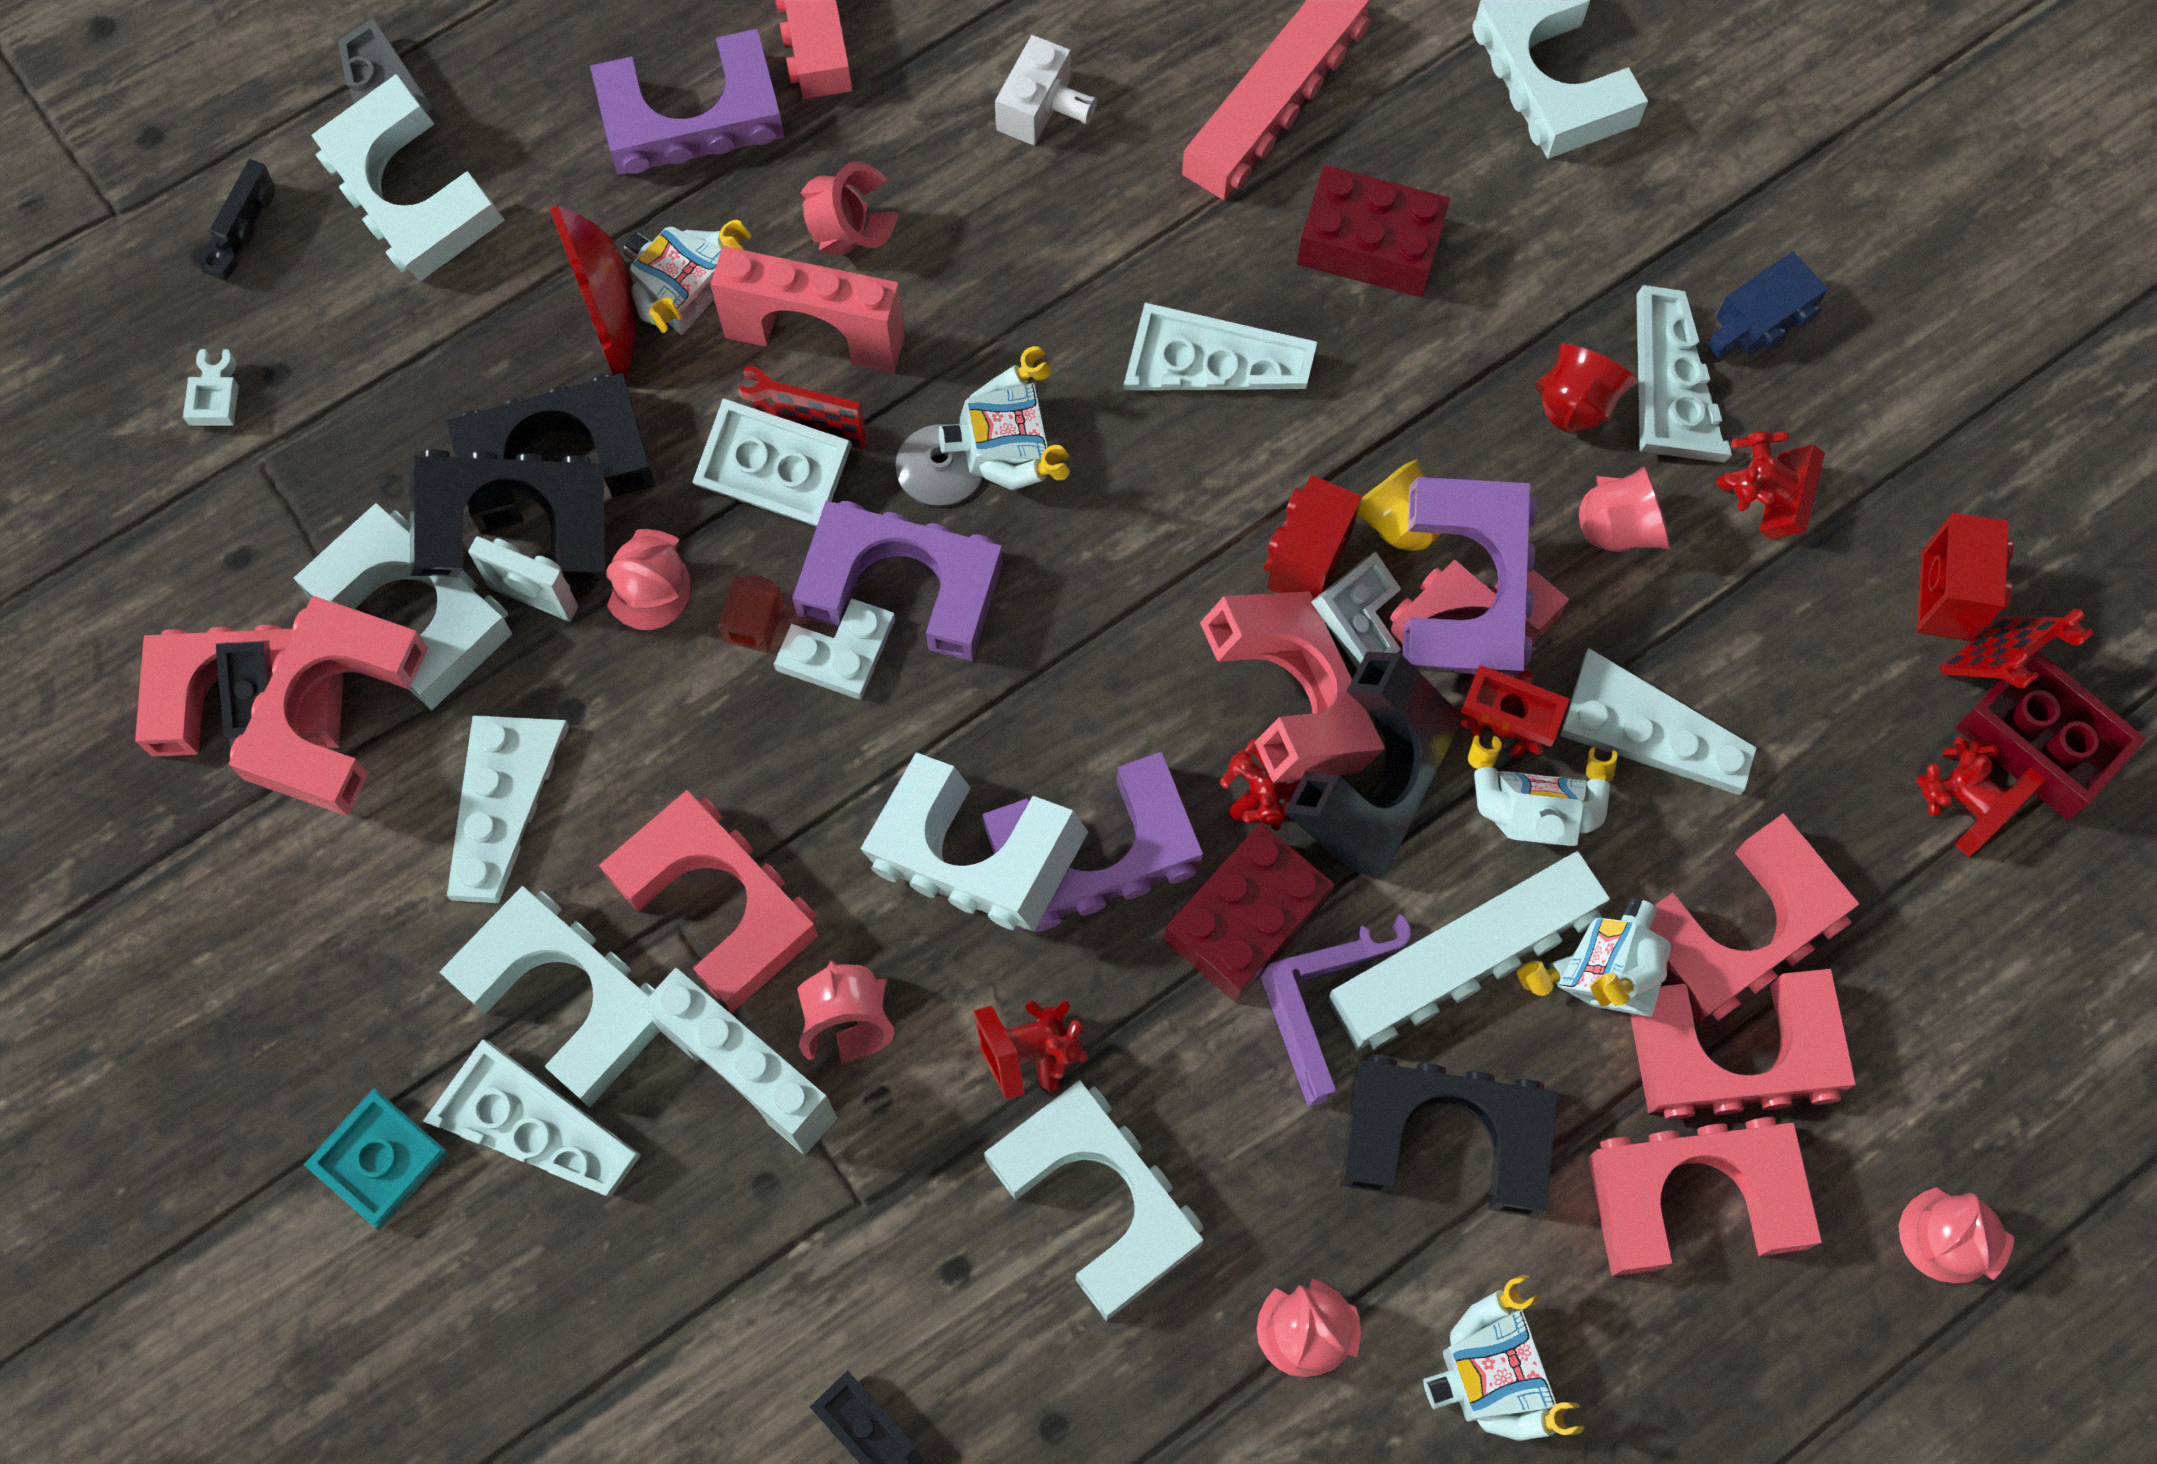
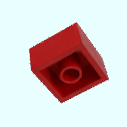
(1312, 538)
(1964, 576)

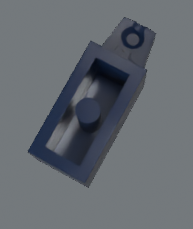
(1767, 307)

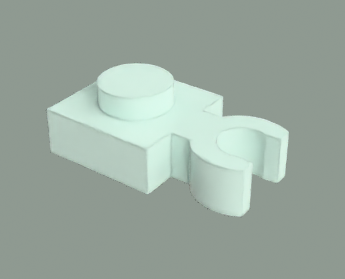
(214, 394)

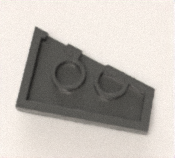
(371, 61)

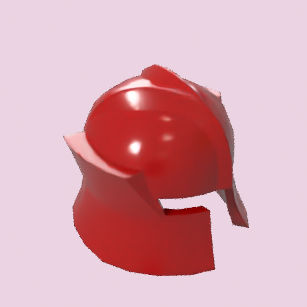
(1582, 388)

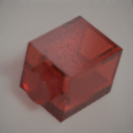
(751, 613)

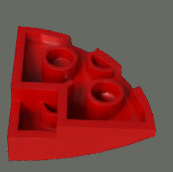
(603, 284)

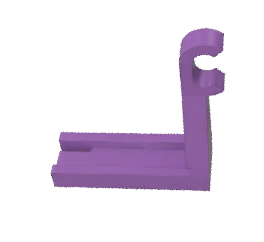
(1281, 987)

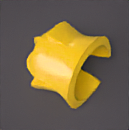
(1387, 510)

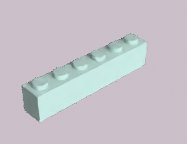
(1467, 951)

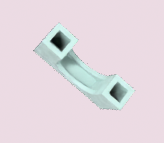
(1556, 112)
(360, 146)
(377, 553)
(1009, 885)
(531, 934)
(762, 1076)
(1079, 1129)

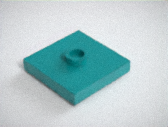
(376, 1159)

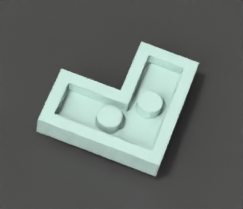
(1351, 605)
(841, 661)

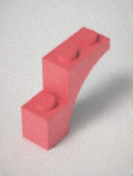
(1461, 596)

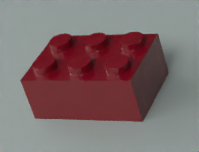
(1372, 231)
(2054, 731)
(1248, 912)

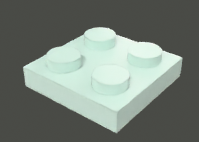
(522, 578)

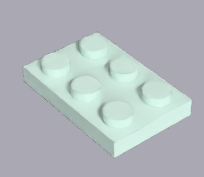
(771, 462)

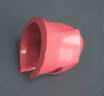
(838, 213)
(1623, 514)
(648, 581)
(841, 996)
(1954, 1237)
(1308, 1329)

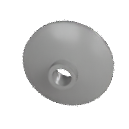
(933, 482)

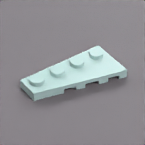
(1212, 354)
(1672, 381)
(1645, 725)
(498, 799)
(520, 1115)

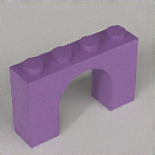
(646, 139)
(1499, 520)
(853, 539)
(1161, 850)

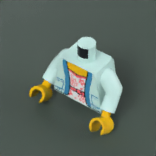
(676, 272)
(1005, 429)
(1539, 805)
(1614, 965)
(1499, 1371)

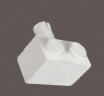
(1037, 89)

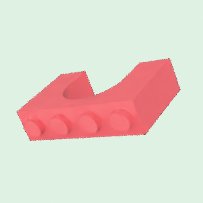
(755, 286)
(1292, 634)
(324, 643)
(183, 667)
(689, 839)
(1806, 904)
(1809, 1064)
(1759, 1159)

